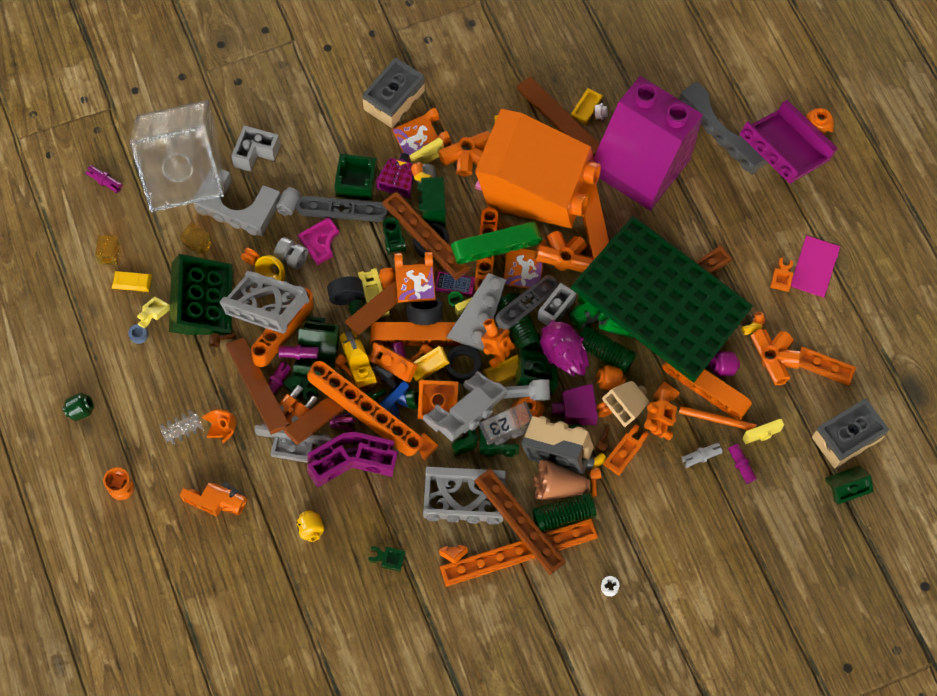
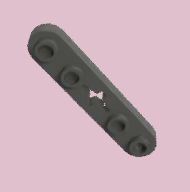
(324, 208)
(516, 310)

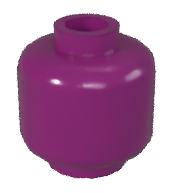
(725, 363)

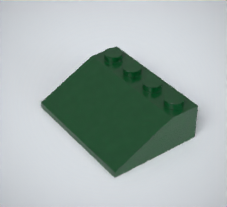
(196, 296)

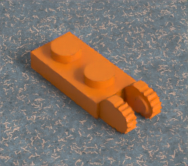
(625, 451)

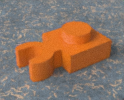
(782, 277)

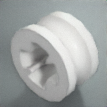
(607, 592)

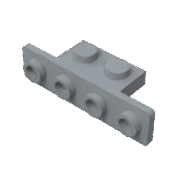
(285, 448)

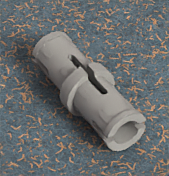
(701, 455)

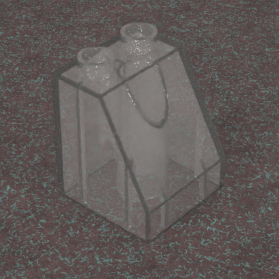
(178, 155)

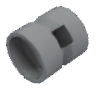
(289, 252)

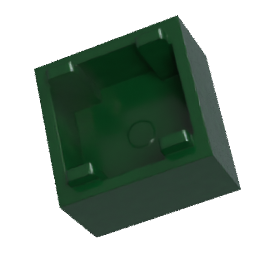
(355, 176)
(432, 200)

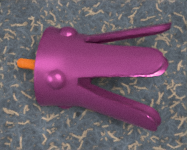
(335, 423)

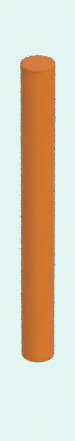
(716, 418)

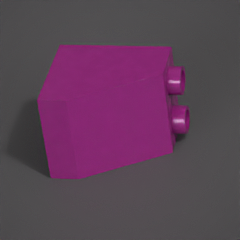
(647, 142)

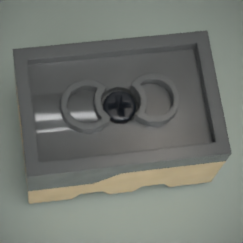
(393, 92)
(850, 433)
(558, 444)

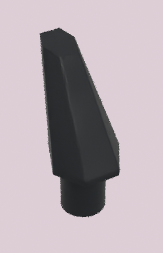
(385, 376)

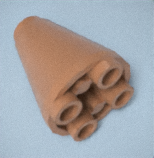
(558, 482)

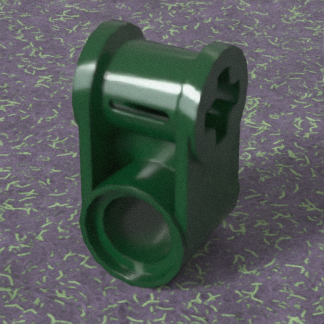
(393, 239)

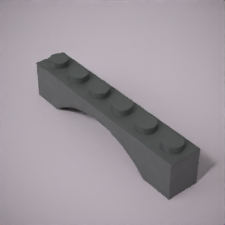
(737, 147)

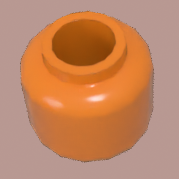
(609, 377)

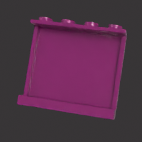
(789, 142)

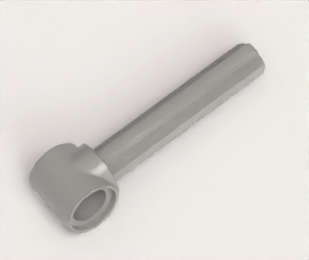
(536, 390)

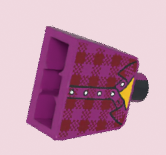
(397, 176)

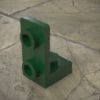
(463, 444)
(491, 450)

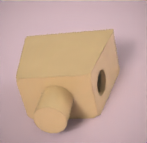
(626, 401)

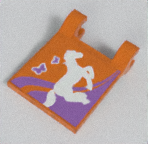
(419, 132)
(522, 268)
(415, 281)

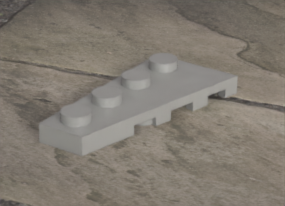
(482, 306)

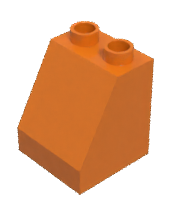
(535, 171)

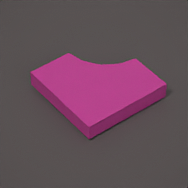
(319, 239)

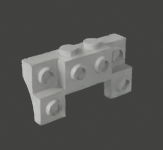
(468, 411)

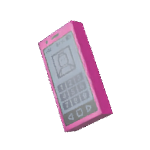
(447, 284)

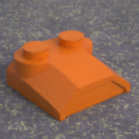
(436, 392)

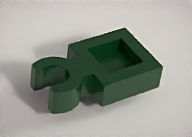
(298, 379)
(391, 558)

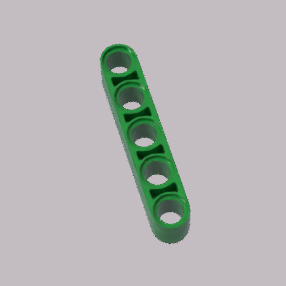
(496, 242)

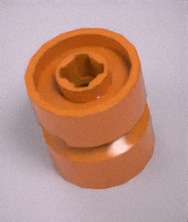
(118, 483)

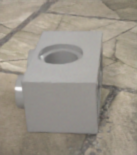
(556, 305)

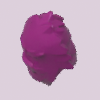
(564, 348)

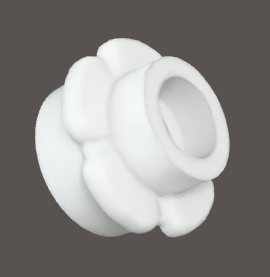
(601, 111)

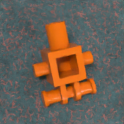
(496, 342)
(661, 415)

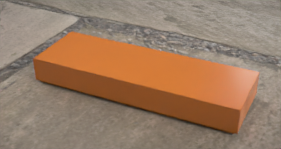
(826, 366)

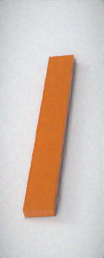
(515, 553)

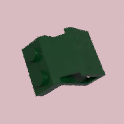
(317, 335)

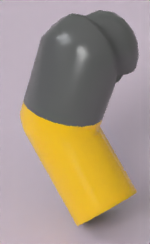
(596, 461)

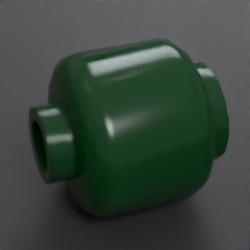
(78, 406)

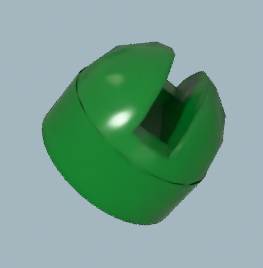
(454, 295)

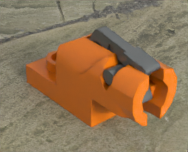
(215, 498)

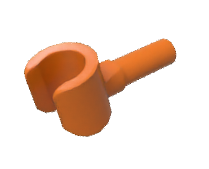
(425, 348)
(340, 363)
(593, 475)

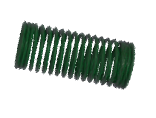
(593, 337)
(526, 341)
(567, 514)

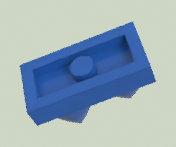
(396, 394)

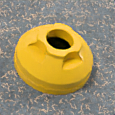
(264, 266)

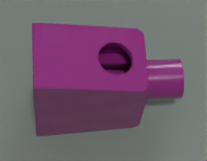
(577, 406)

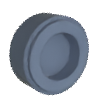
(138, 334)

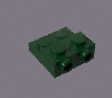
(535, 367)

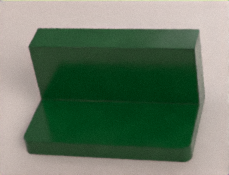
(850, 484)

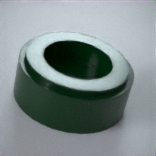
(412, 398)

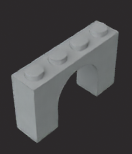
(252, 219)

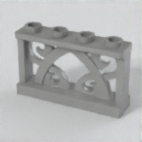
(238, 301)
(458, 475)

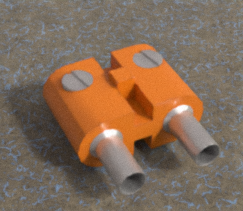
(292, 408)

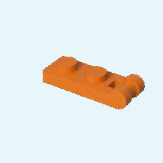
(392, 362)

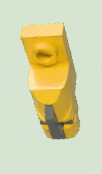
(357, 359)

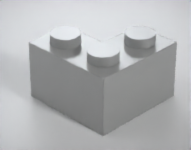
(254, 143)

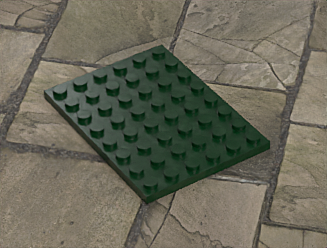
(662, 298)

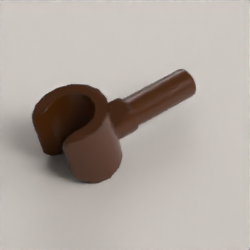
(216, 338)
(601, 445)

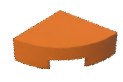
(675, 393)
(427, 447)
(453, 554)

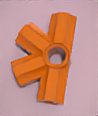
(465, 158)
(559, 250)
(779, 349)

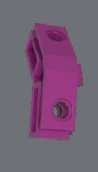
(371, 455)

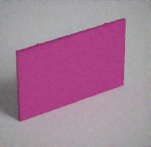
(815, 266)

